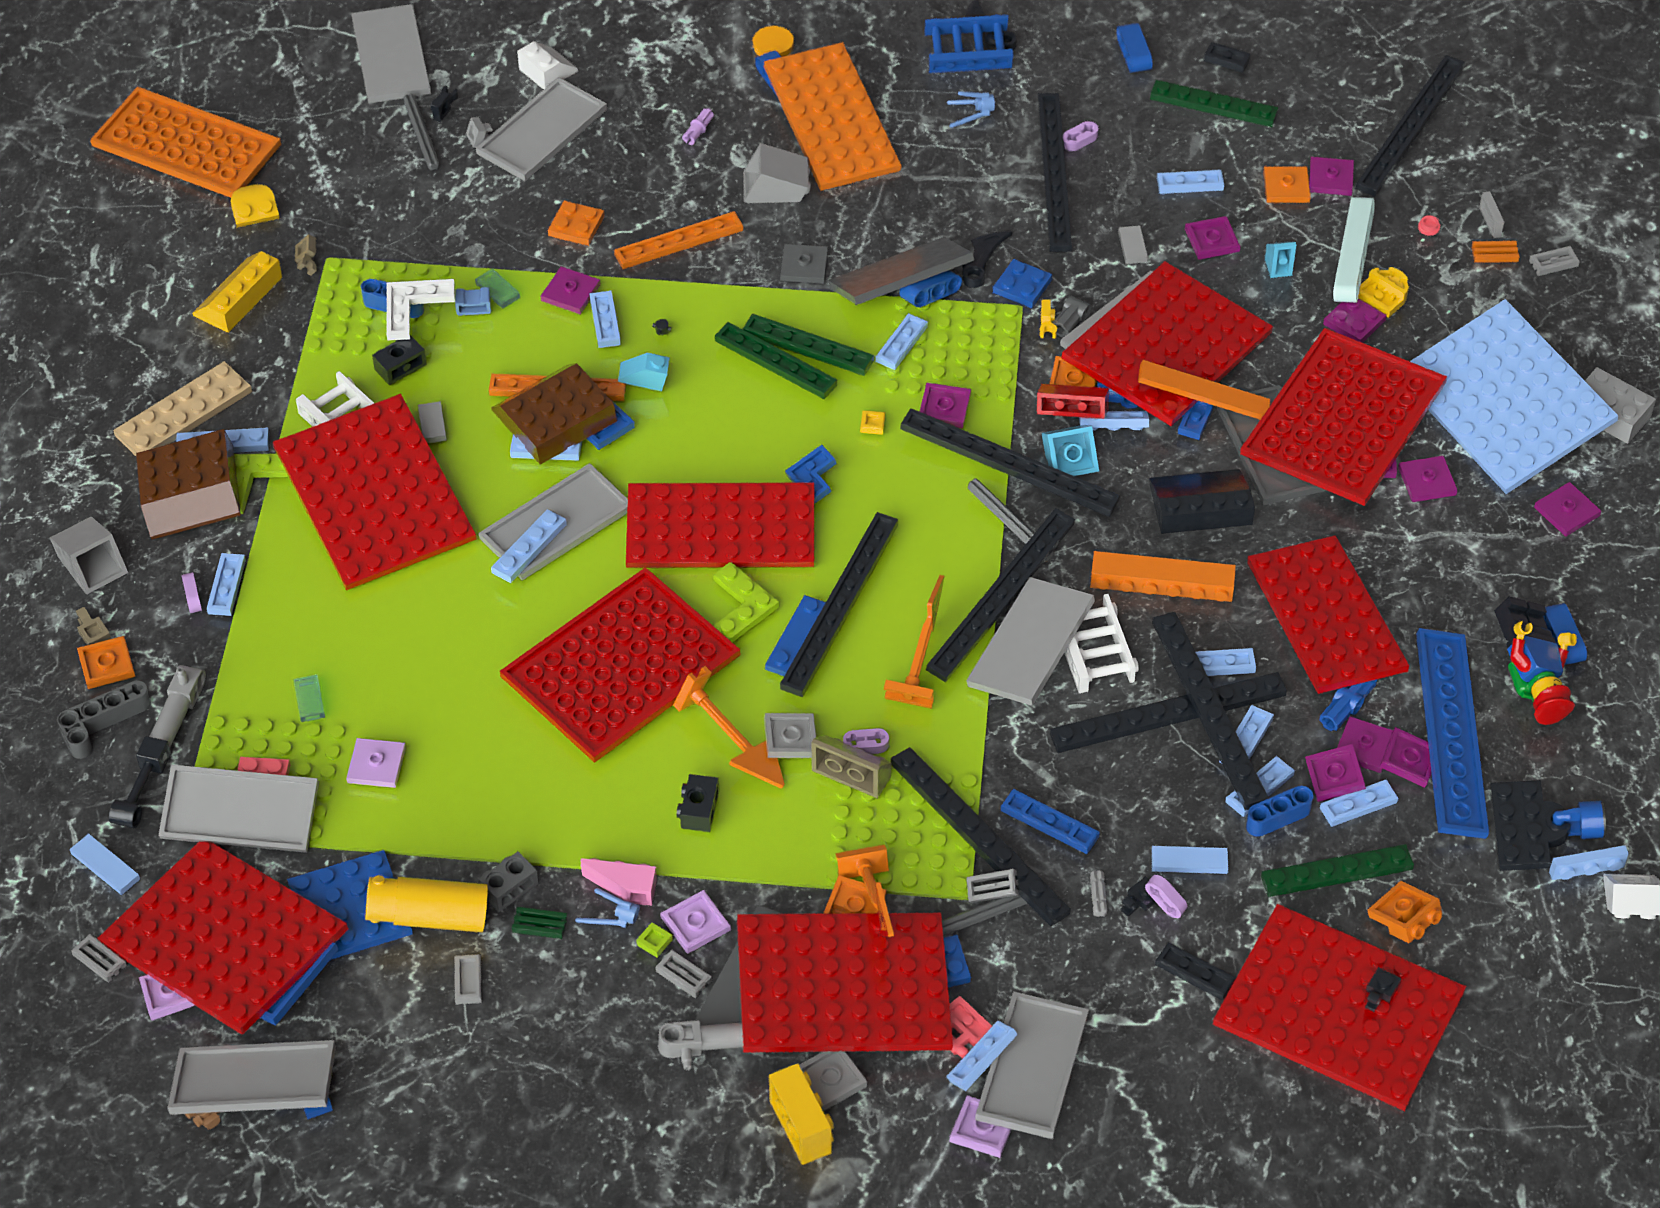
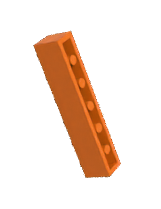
(1163, 576)

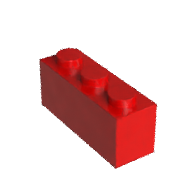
(1073, 401)

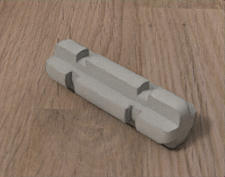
(1098, 893)

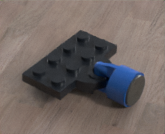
(1530, 825)

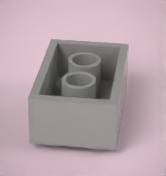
(1629, 403)

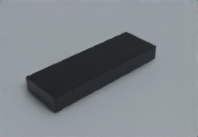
(1195, 971)

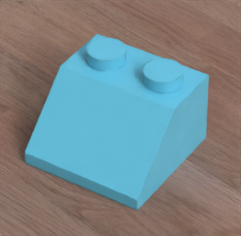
(1071, 450)

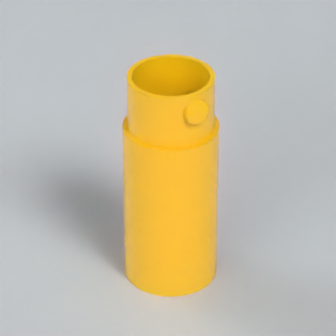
(427, 903)

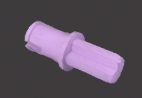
(698, 126)

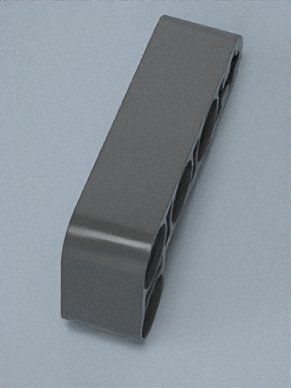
(100, 713)

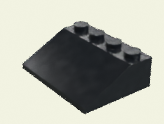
(1202, 501)

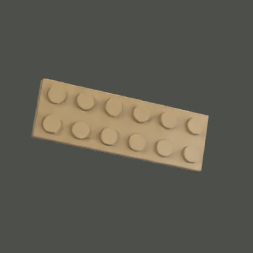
(183, 409)

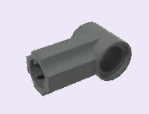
(1072, 313)

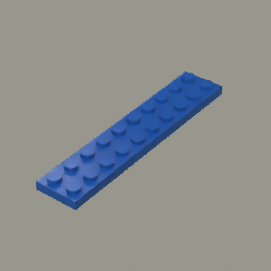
(1452, 734)

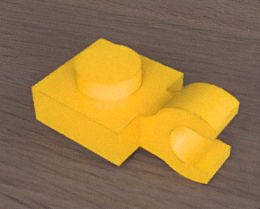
(1047, 317)

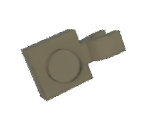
(304, 252)
(91, 629)

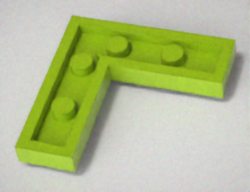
(255, 466)
(754, 600)

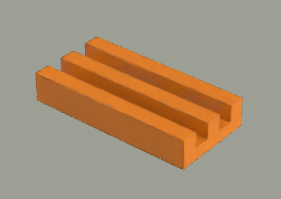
(1495, 251)

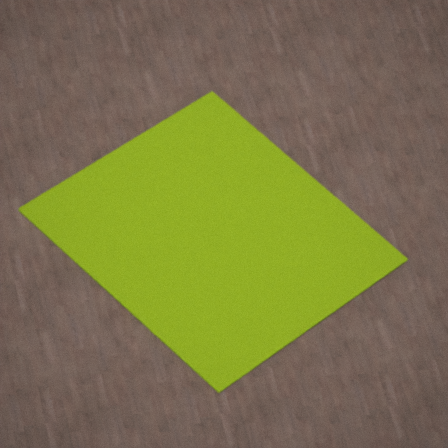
(427, 643)

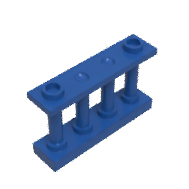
(972, 60)

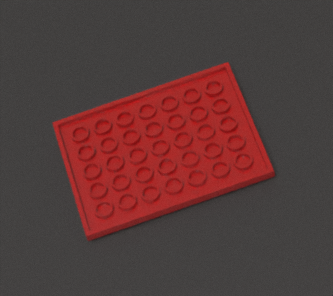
(1171, 324)
(1343, 416)
(374, 491)
(618, 663)
(223, 935)
(842, 984)
(1308, 1000)

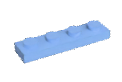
(242, 439)
(528, 546)

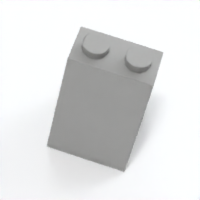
(775, 176)
(89, 554)

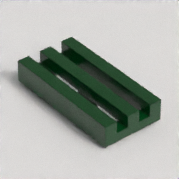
(540, 919)

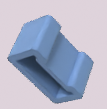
(473, 301)

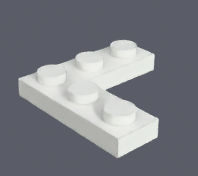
(403, 294)

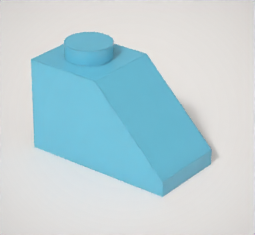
(1280, 258)
(645, 371)

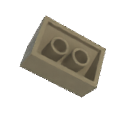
(850, 765)

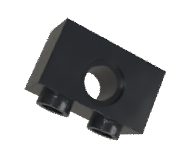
(399, 359)
(698, 815)

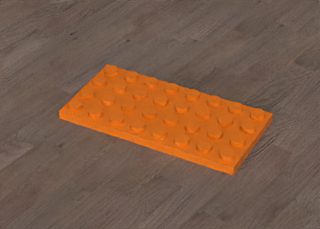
(832, 116)
(185, 142)

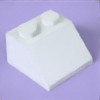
(544, 64)
(1632, 895)

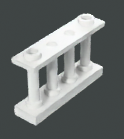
(310, 409)
(1076, 657)

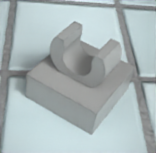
(477, 131)

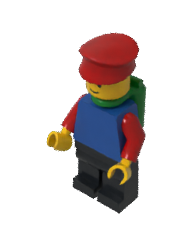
(1536, 658)

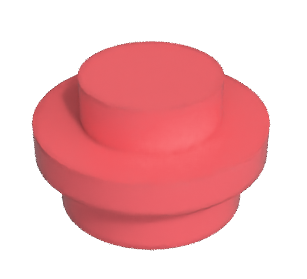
(1429, 225)

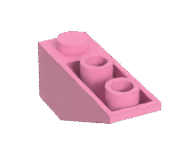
(623, 880)

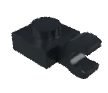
(442, 104)
(1137, 897)
(1381, 986)

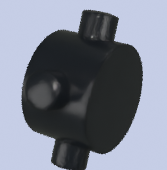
(662, 327)

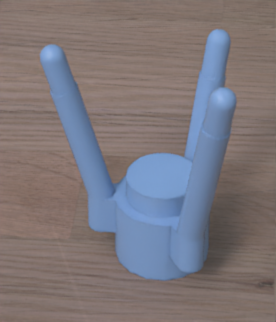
(983, 102)
(625, 911)

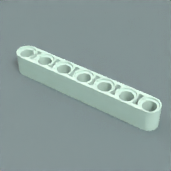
(1354, 250)

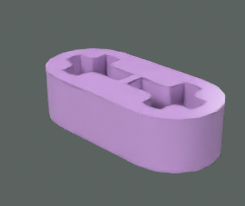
(1080, 136)
(191, 592)
(866, 740)
(1166, 896)

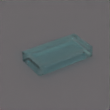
(500, 289)
(309, 698)

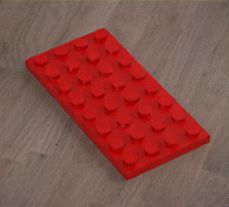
(720, 525)
(1327, 614)

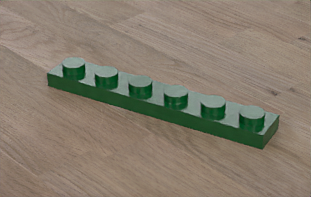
(1214, 103)
(809, 344)
(776, 360)
(1337, 870)

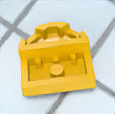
(253, 205)
(1385, 290)

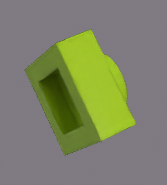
(654, 940)

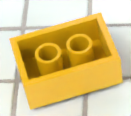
(801, 1113)

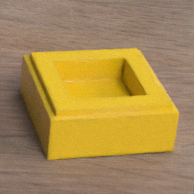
(872, 422)

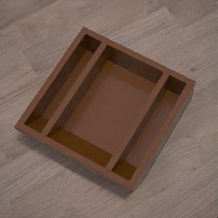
(556, 412)
(188, 484)

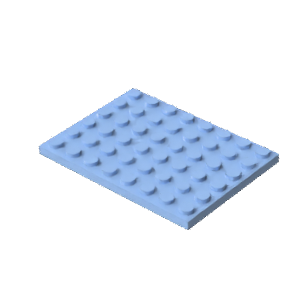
(1511, 397)

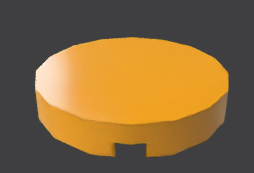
(773, 38)

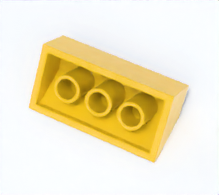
(240, 291)

